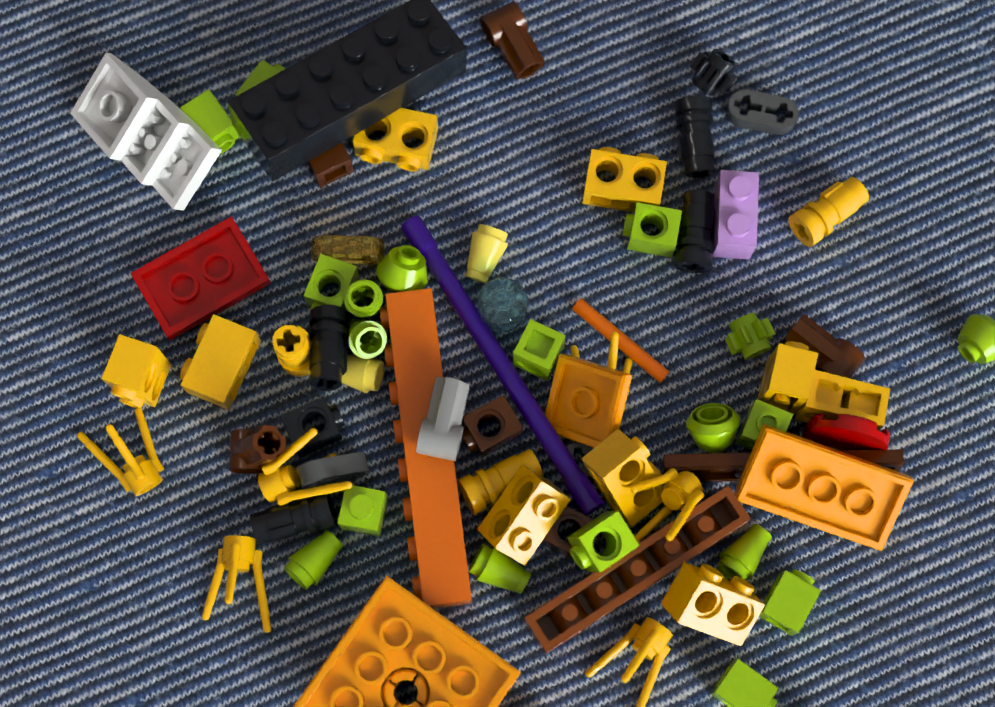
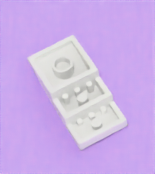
(145, 131)

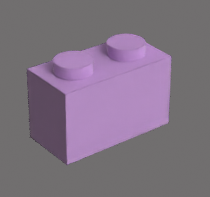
(735, 214)

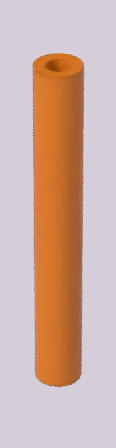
(625, 344)

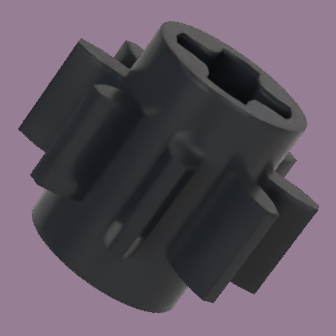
(713, 72)

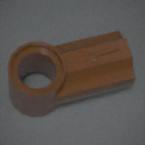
(509, 32)
(834, 354)
(254, 448)

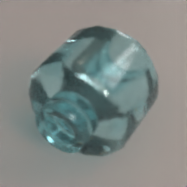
(502, 304)

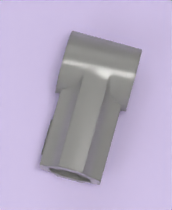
(442, 430)

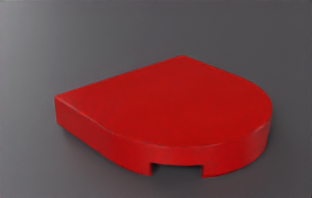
(846, 433)

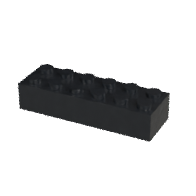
(347, 86)

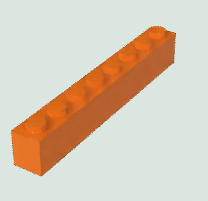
(431, 480)

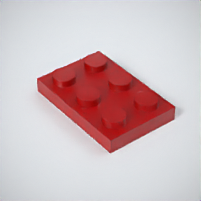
(200, 278)

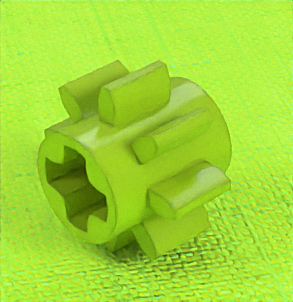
(750, 336)

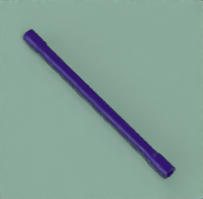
(575, 480)

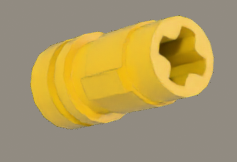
(832, 208)
(293, 349)
(488, 485)

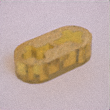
(349, 249)

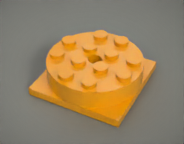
(407, 640)

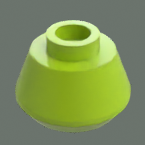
(403, 269)
(977, 339)
(713, 426)

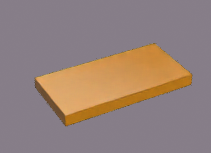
(822, 487)

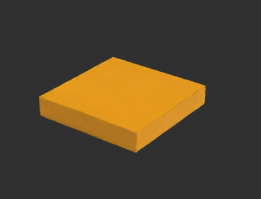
(586, 400)

